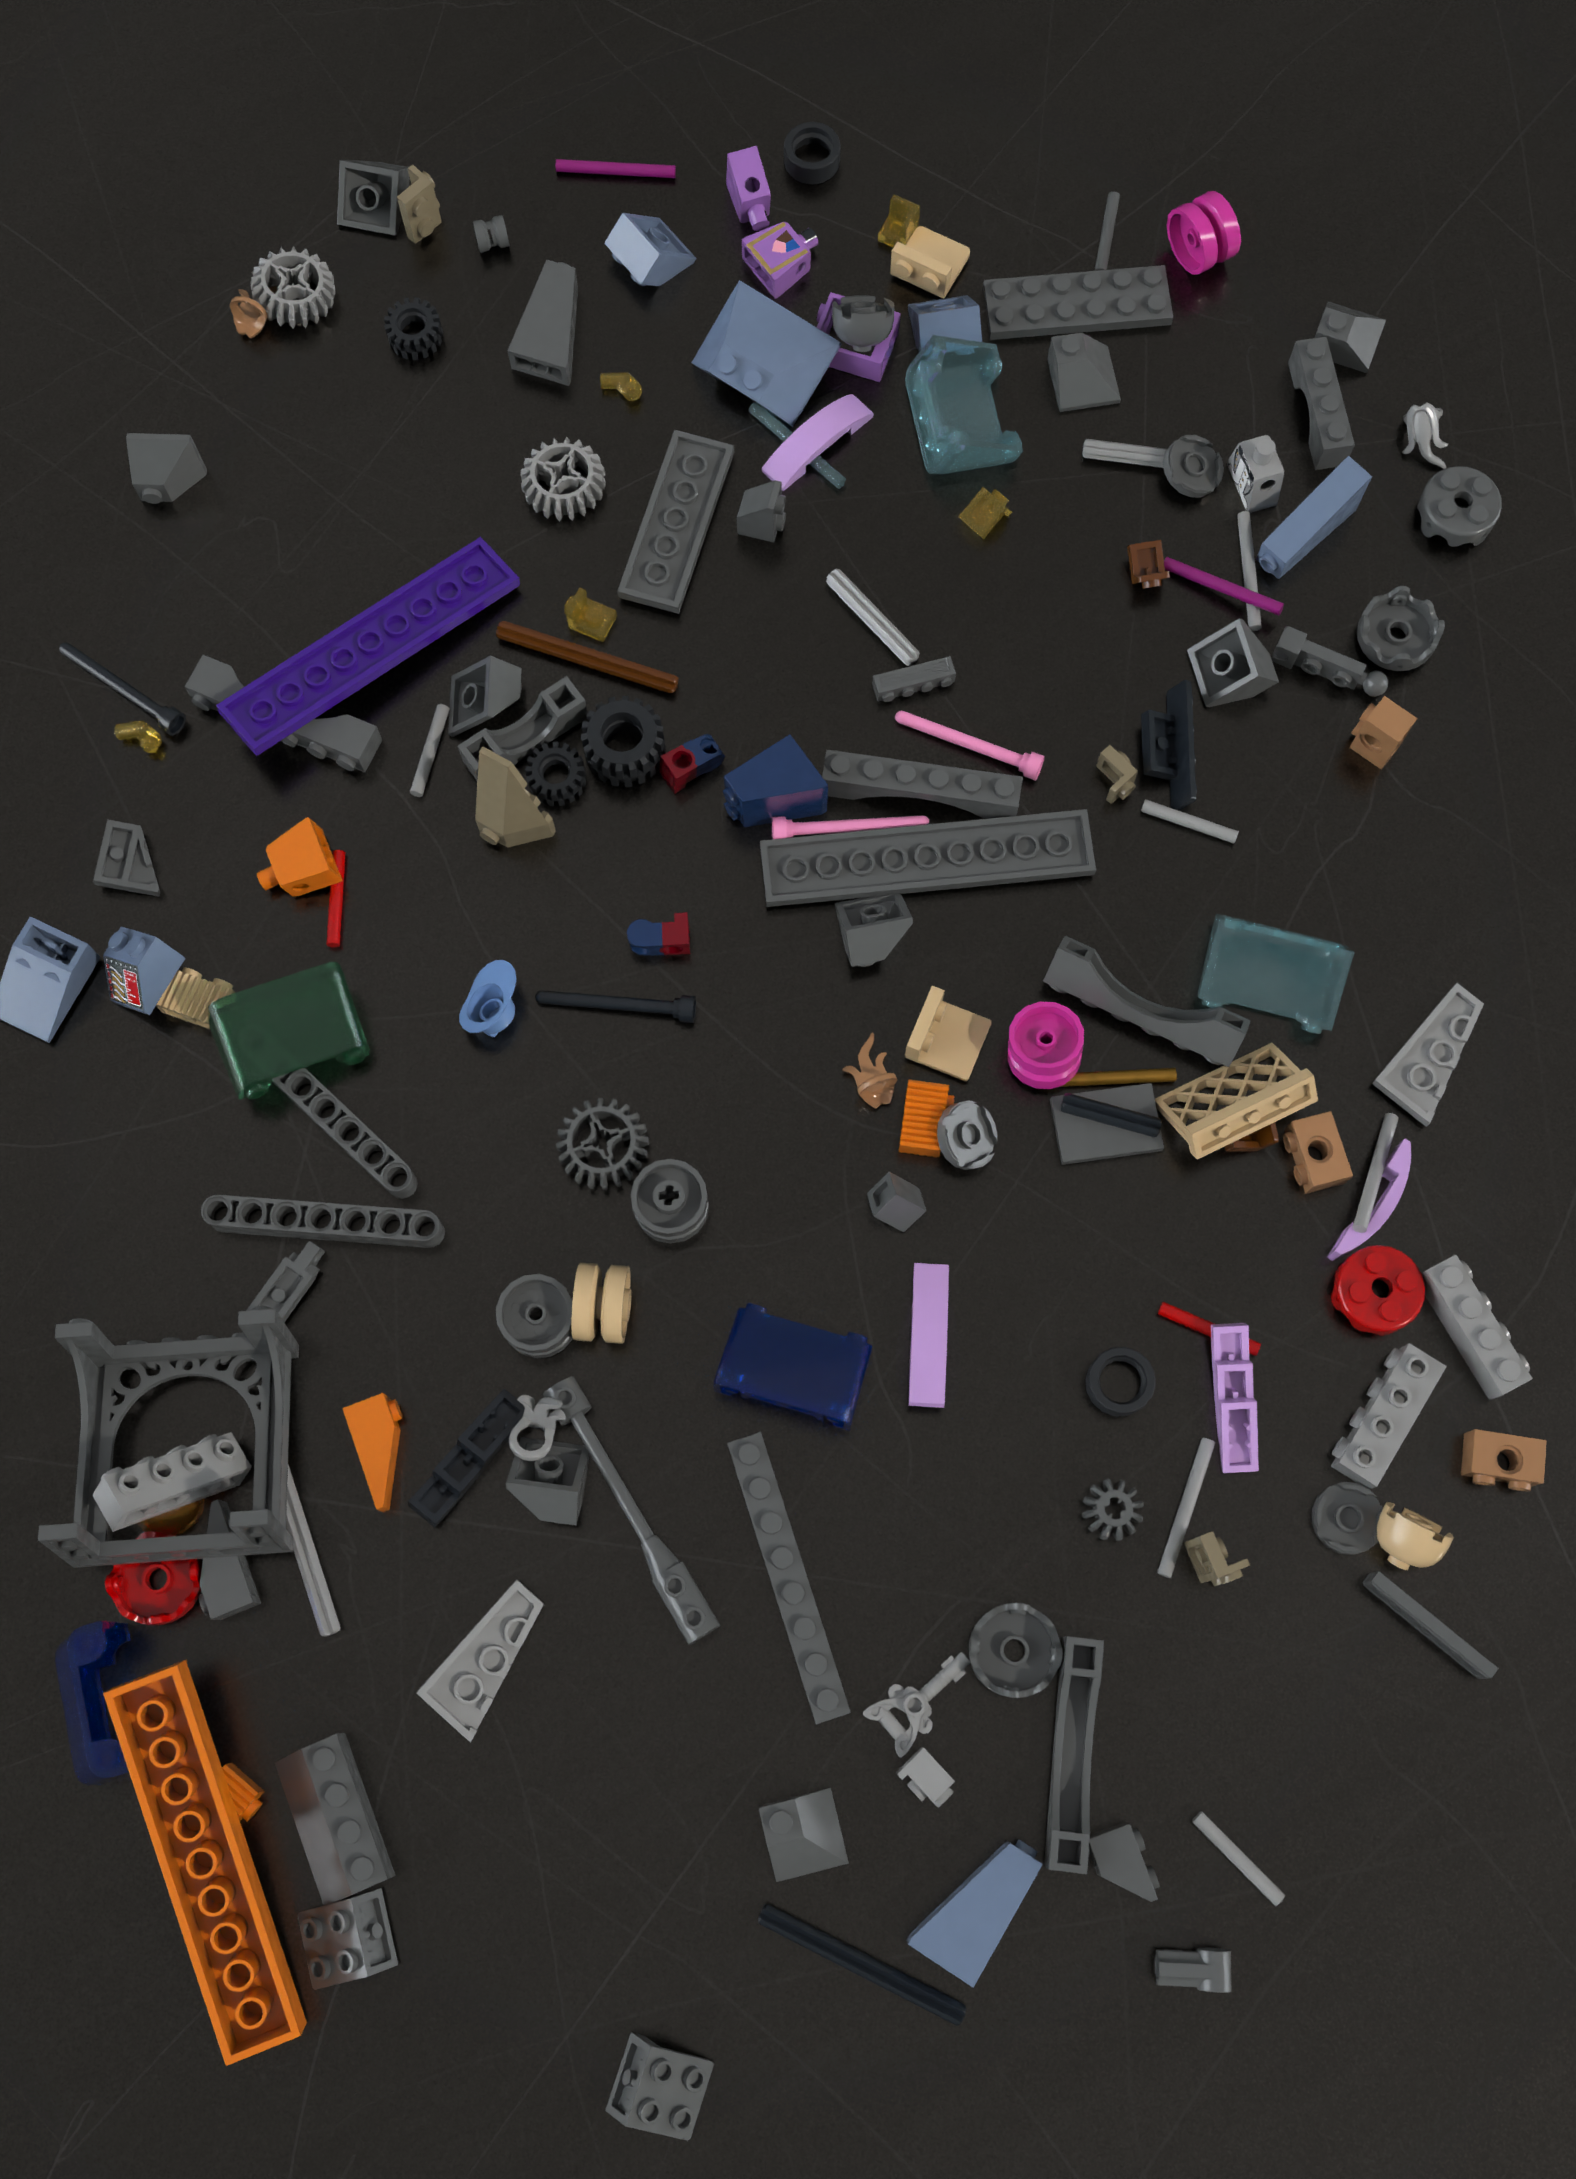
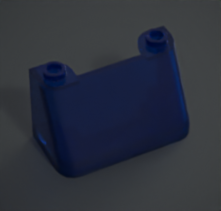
(793, 1365)
(78, 1660)

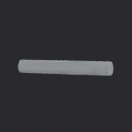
(429, 750)
(1189, 821)
(1238, 1858)

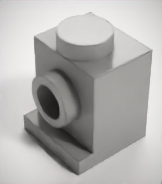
(927, 1777)

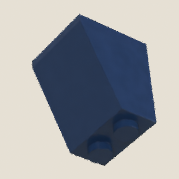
(775, 785)

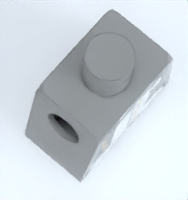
(1257, 473)

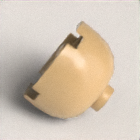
(1411, 1538)

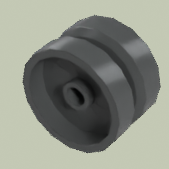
(689, 1206)
(515, 1319)

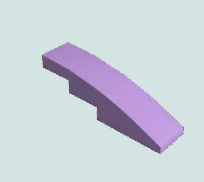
(929, 1335)
(1234, 1398)

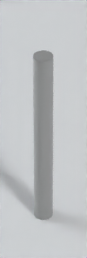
(1249, 568)
(1375, 1173)
(1186, 1507)

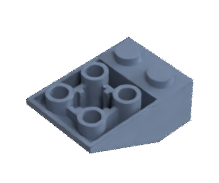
(43, 978)

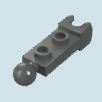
(1318, 660)

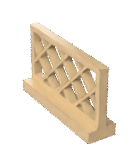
(1244, 1113)

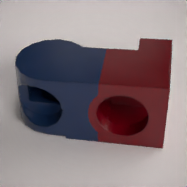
(690, 761)
(660, 938)

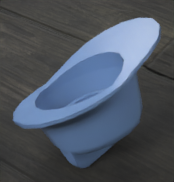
(489, 1000)

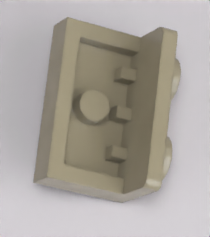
(419, 205)

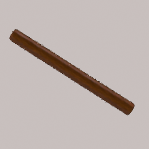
(587, 657)

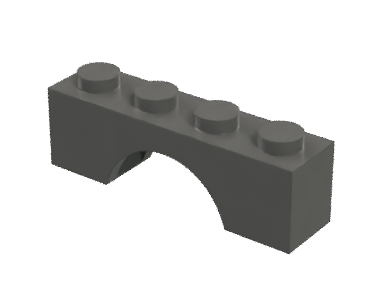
(1315, 374)
(552, 715)

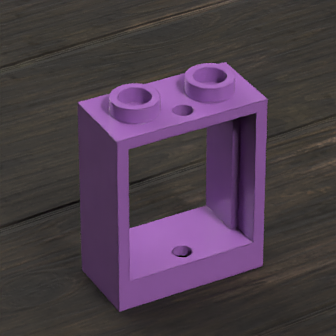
(854, 362)

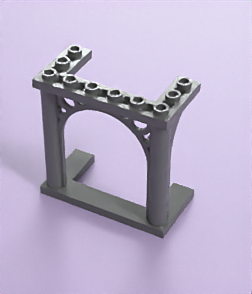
(98, 1374)

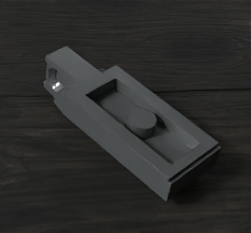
(290, 1281)

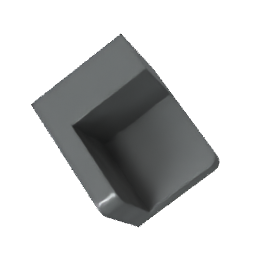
(896, 1202)

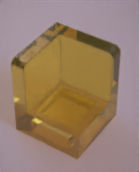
(900, 223)

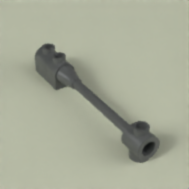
(668, 1573)

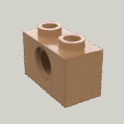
(1381, 731)
(1321, 1133)
(1524, 1455)

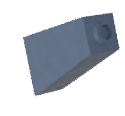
(1314, 518)
(975, 1916)

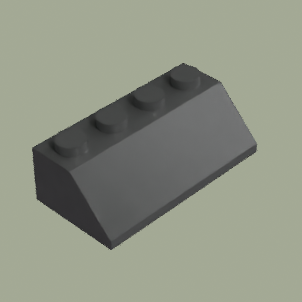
(334, 1818)

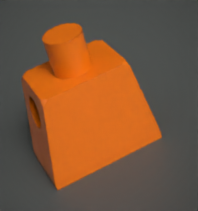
(300, 861)

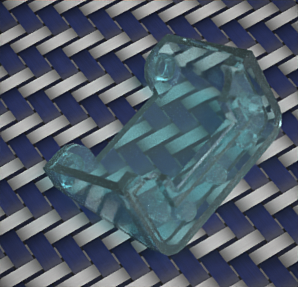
(956, 406)
(1274, 972)

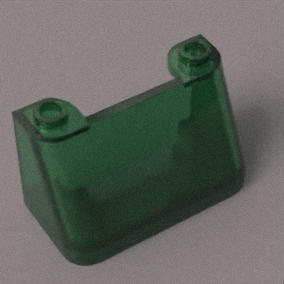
(286, 1027)

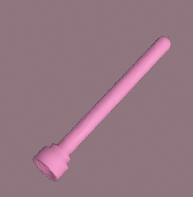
(1028, 763)
(787, 828)

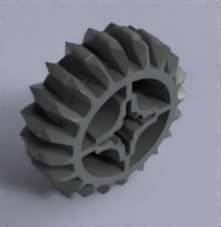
(590, 1147)

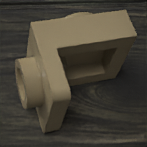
(1119, 770)

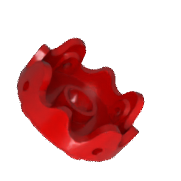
(1364, 1309)
(141, 1603)

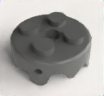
(1458, 524)
(1404, 612)
(1041, 1650)

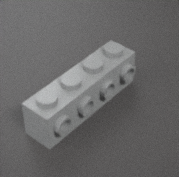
(1474, 1328)
(1387, 1416)
(170, 1480)

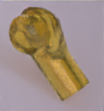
(623, 382)
(148, 736)

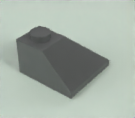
(370, 195)
(1350, 335)
(1081, 372)
(163, 465)
(1232, 665)
(482, 693)
(872, 926)
(553, 1484)
(803, 1834)

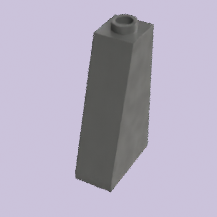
(547, 328)

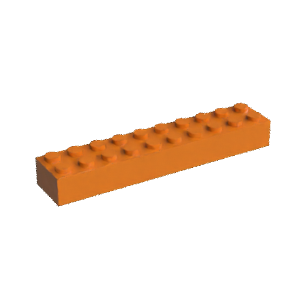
(206, 1862)

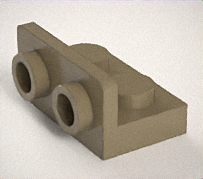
(1209, 1561)

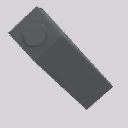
(225, 1581)

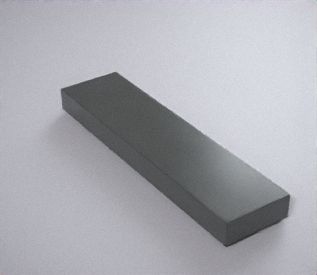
(1429, 1626)

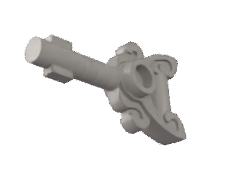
(914, 1704)

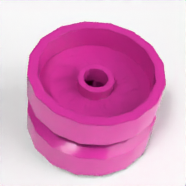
(1203, 232)
(1045, 1045)

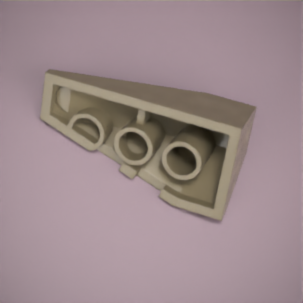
(504, 807)

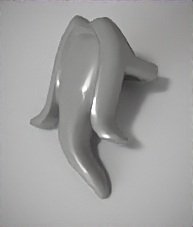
(1421, 428)
(537, 1417)

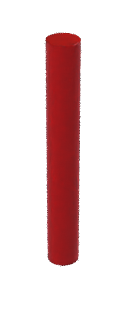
(335, 903)
(1196, 1323)

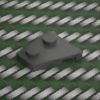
(125, 860)

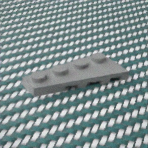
(1425, 1062)
(476, 1668)

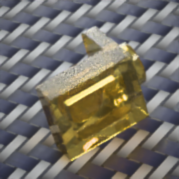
(985, 511)
(589, 616)

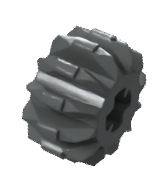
(1122, 1519)

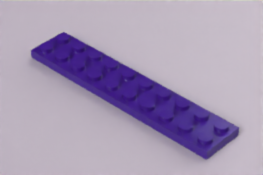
(367, 646)

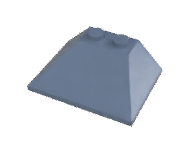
(766, 353)

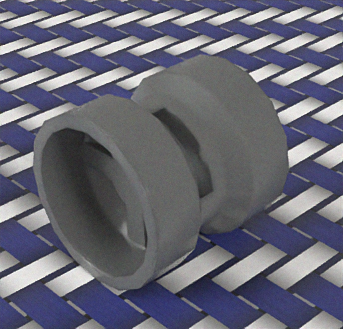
(497, 230)

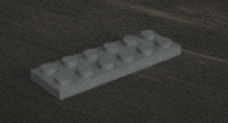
(1077, 302)
(676, 521)

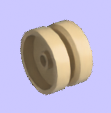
(598, 1302)

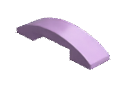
(814, 437)
(1395, 1171)

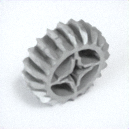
(291, 275)
(568, 490)

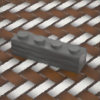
(913, 679)

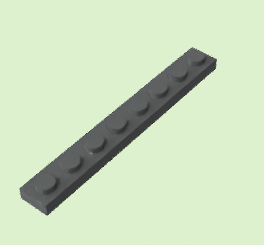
(788, 1578)

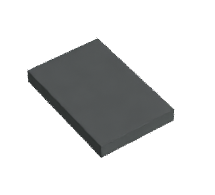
(1090, 1140)

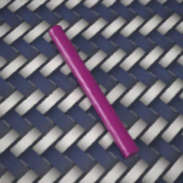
(615, 168)
(1223, 586)

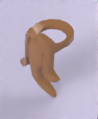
(250, 315)
(873, 1082)

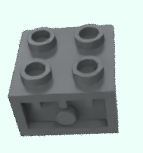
(347, 1939)
(659, 2088)

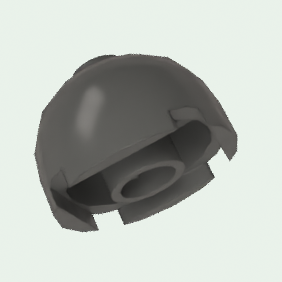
(862, 321)

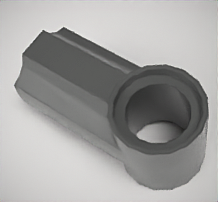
(1206, 1969)

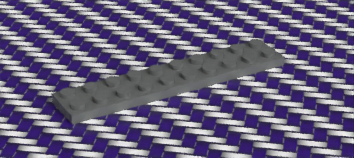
(927, 857)

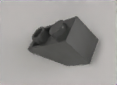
(762, 512)
(1119, 1860)

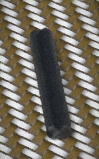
(1111, 1115)

